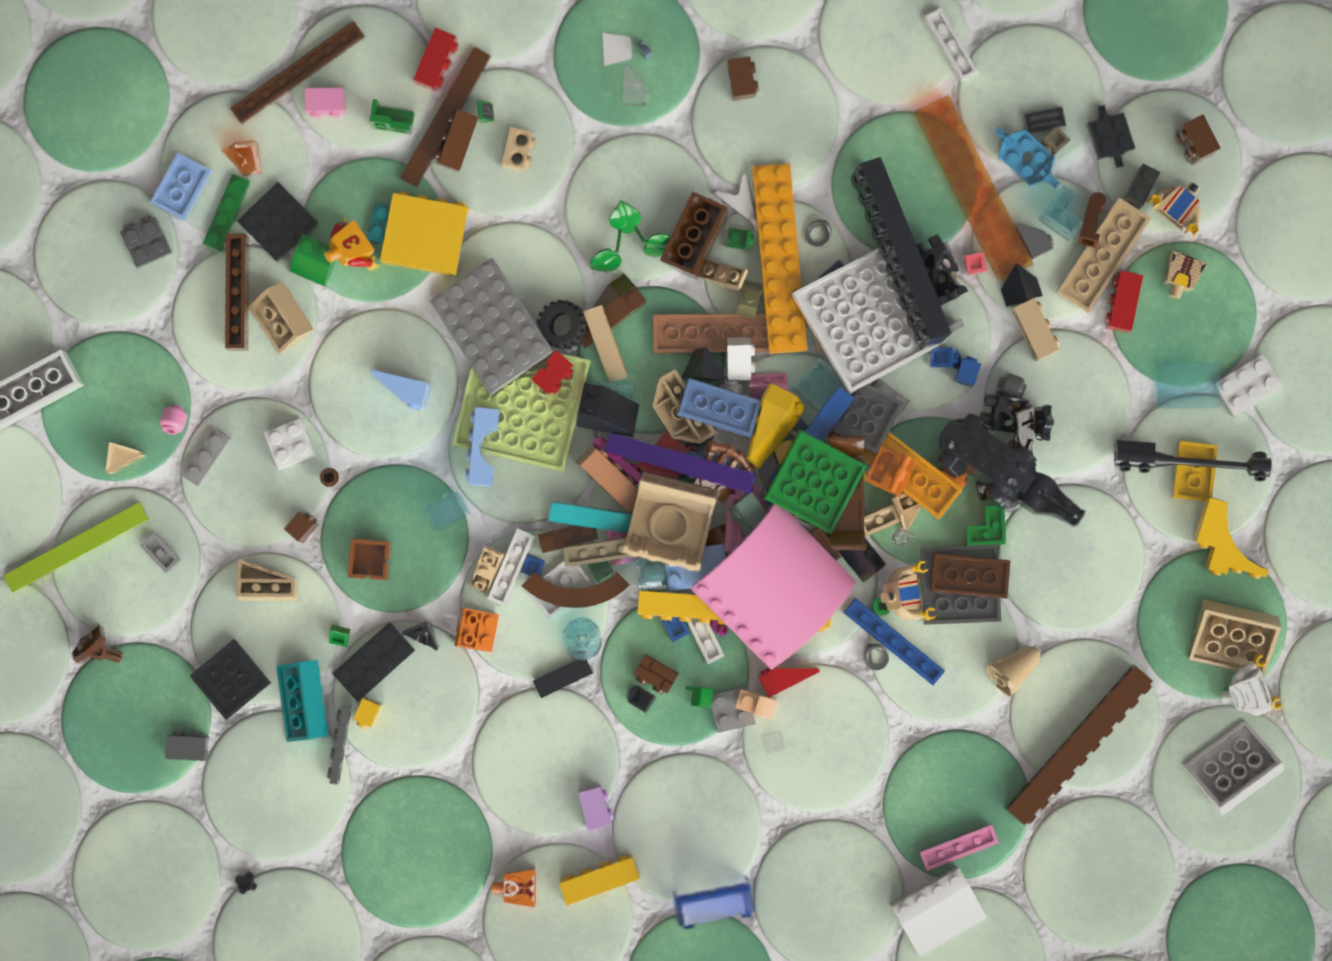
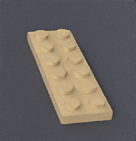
(1099, 264)

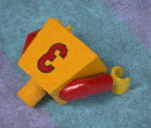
(350, 246)

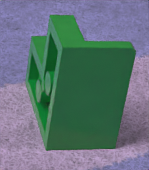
(391, 119)
(992, 532)

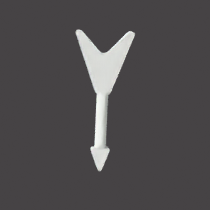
(741, 202)

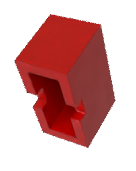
(553, 374)

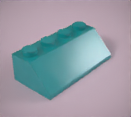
(302, 701)

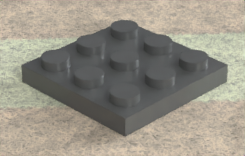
(870, 416)

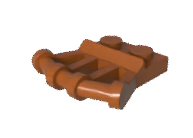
(726, 450)

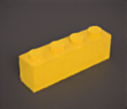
(599, 880)

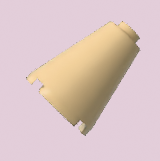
(1013, 669)

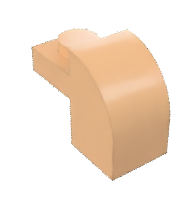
(756, 704)

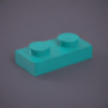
(378, 223)

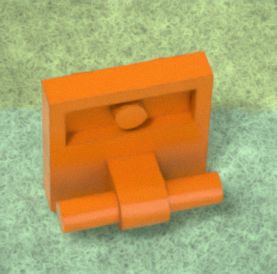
(890, 471)
(476, 630)

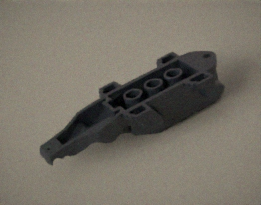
(1005, 470)

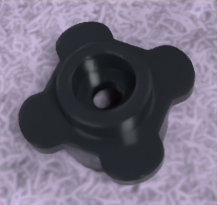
(240, 883)

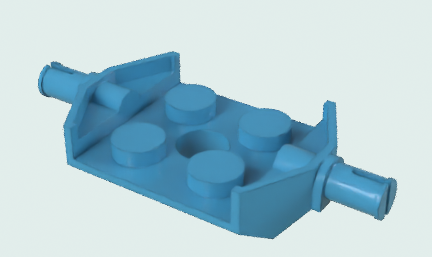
(1012, 153)

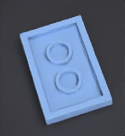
(181, 186)

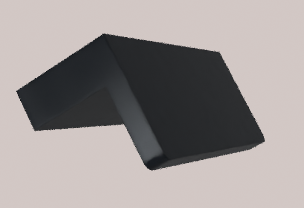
(863, 562)

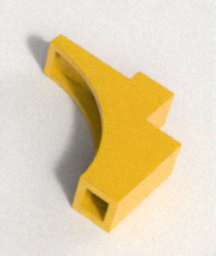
(1214, 532)

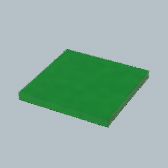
(815, 481)

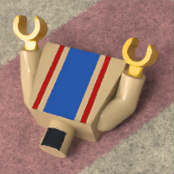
(1179, 207)
(903, 594)

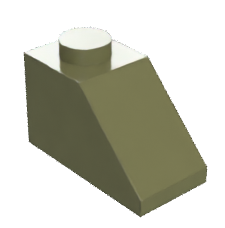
(749, 299)

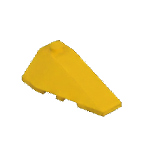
(777, 418)

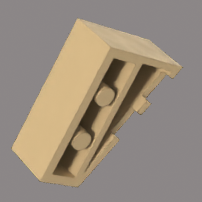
(263, 584)

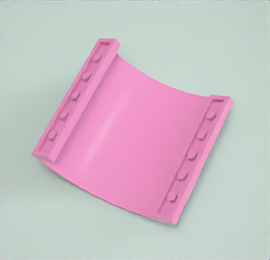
(776, 587)

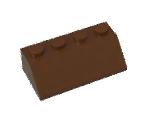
(694, 235)

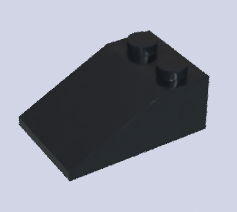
(606, 411)

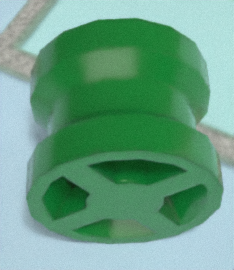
(878, 605)

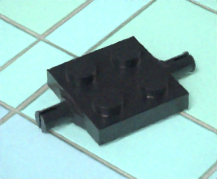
(1110, 136)

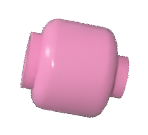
(173, 419)

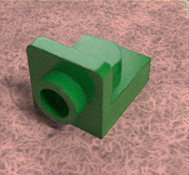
(740, 239)

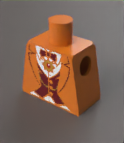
(518, 887)

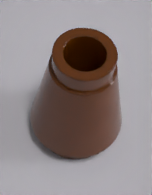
(325, 475)

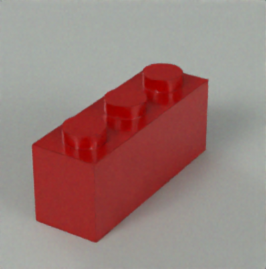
(436, 60)
(1123, 301)

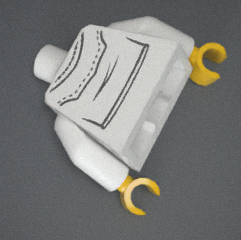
(1250, 691)

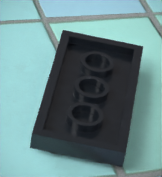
(373, 661)

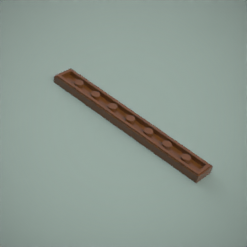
(297, 72)
(454, 100)

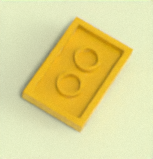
(1194, 481)

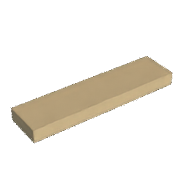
(605, 343)

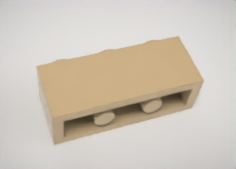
(1035, 329)

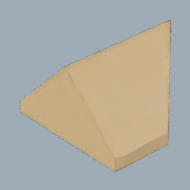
(120, 457)
(906, 509)

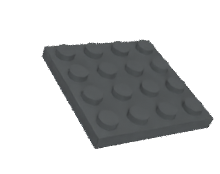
(957, 607)

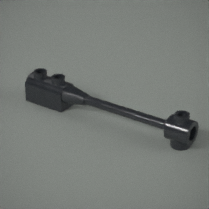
(1145, 457)

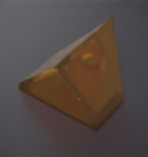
(245, 157)

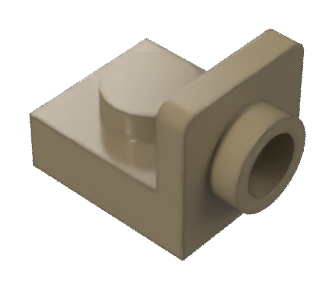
(1055, 140)

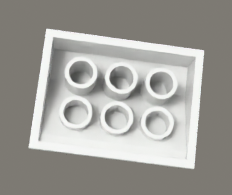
(1234, 767)
(938, 911)

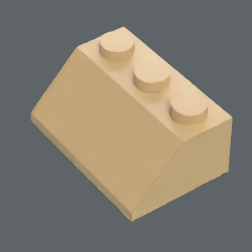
(281, 317)

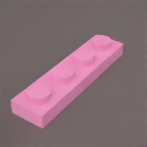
(959, 847)

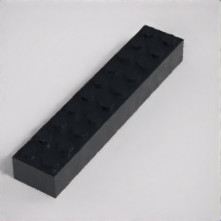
(900, 253)

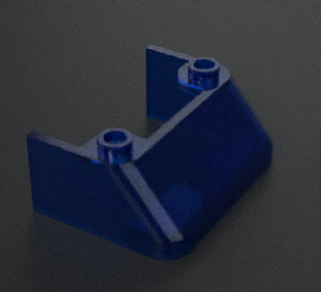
(714, 904)

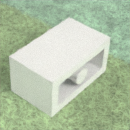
(739, 358)

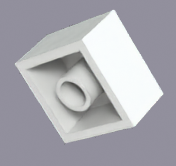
(290, 444)

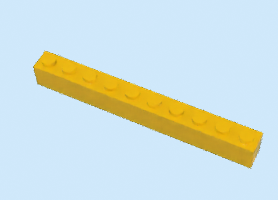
(680, 605)

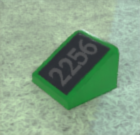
(485, 111)

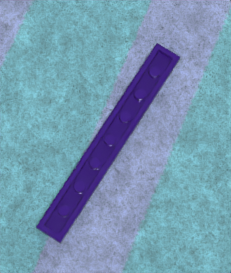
(680, 463)

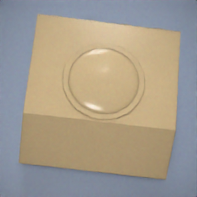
(670, 521)

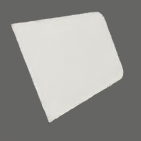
(616, 48)

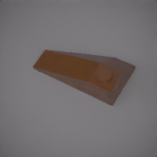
(619, 302)

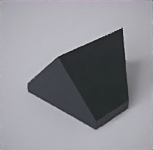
(1020, 287)
(703, 367)
(423, 634)

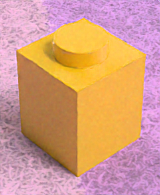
(367, 713)

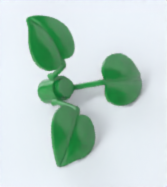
(626, 219)

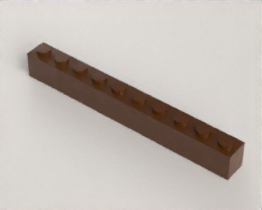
(1079, 745)

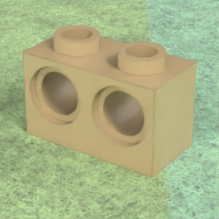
(513, 149)

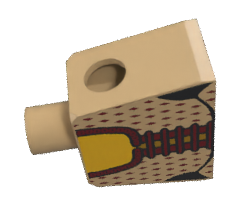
(1182, 273)

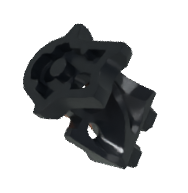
(934, 259)
(1003, 409)

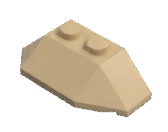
(666, 405)

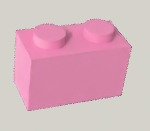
(325, 102)

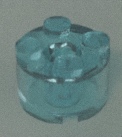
(652, 575)
(572, 634)

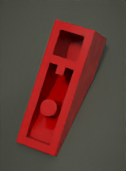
(780, 679)

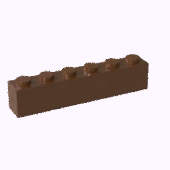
(237, 292)

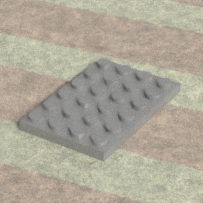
(491, 326)

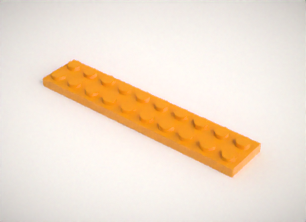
(779, 258)

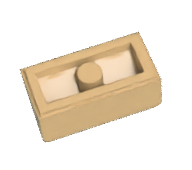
(880, 519)

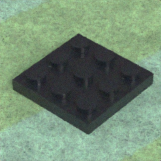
(277, 221)
(230, 679)

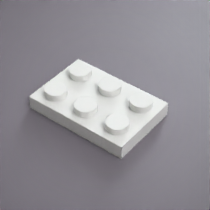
(1248, 385)

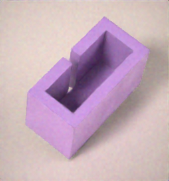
(595, 808)

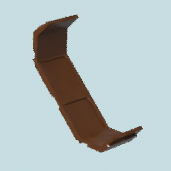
(849, 530)

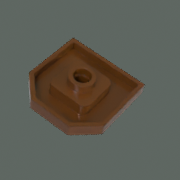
(94, 646)

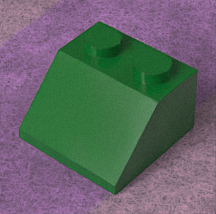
(311, 262)

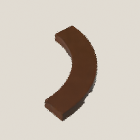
(575, 597)

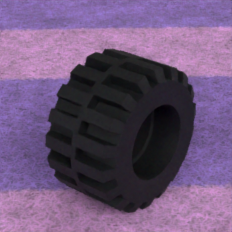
(577, 329)

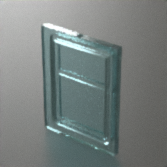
(1188, 385)

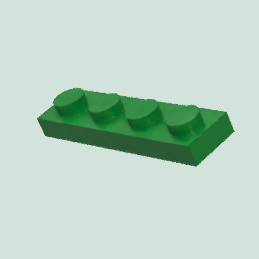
(226, 212)

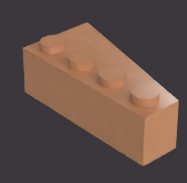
(609, 477)

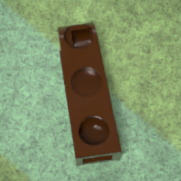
(1095, 206)

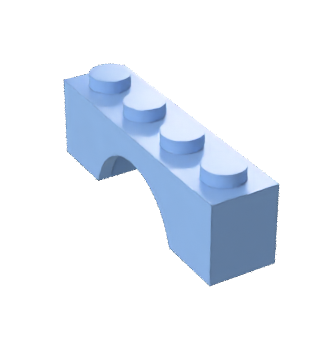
(485, 422)

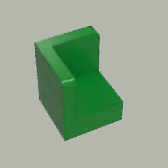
(701, 696)

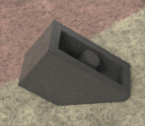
(1034, 240)

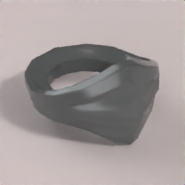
(828, 233)
(869, 647)

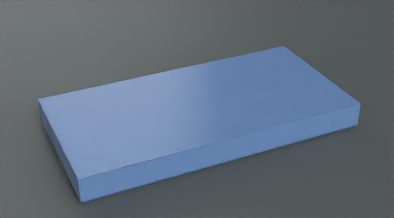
(719, 408)

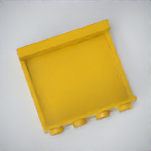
(424, 234)

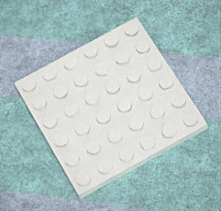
(859, 321)

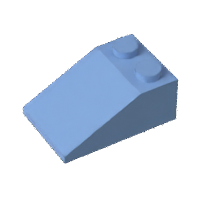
(411, 391)
(682, 578)

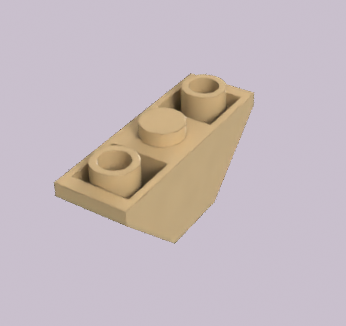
(724, 275)
(486, 569)

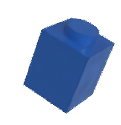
(967, 371)

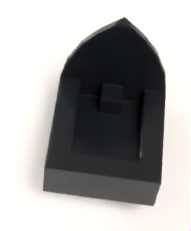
(640, 698)

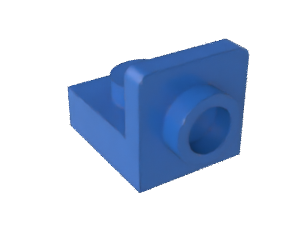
(945, 358)

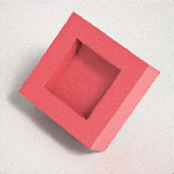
(975, 263)

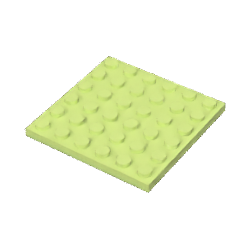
(531, 423)

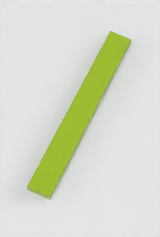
(76, 547)

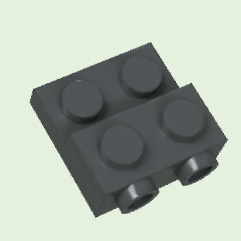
(145, 241)

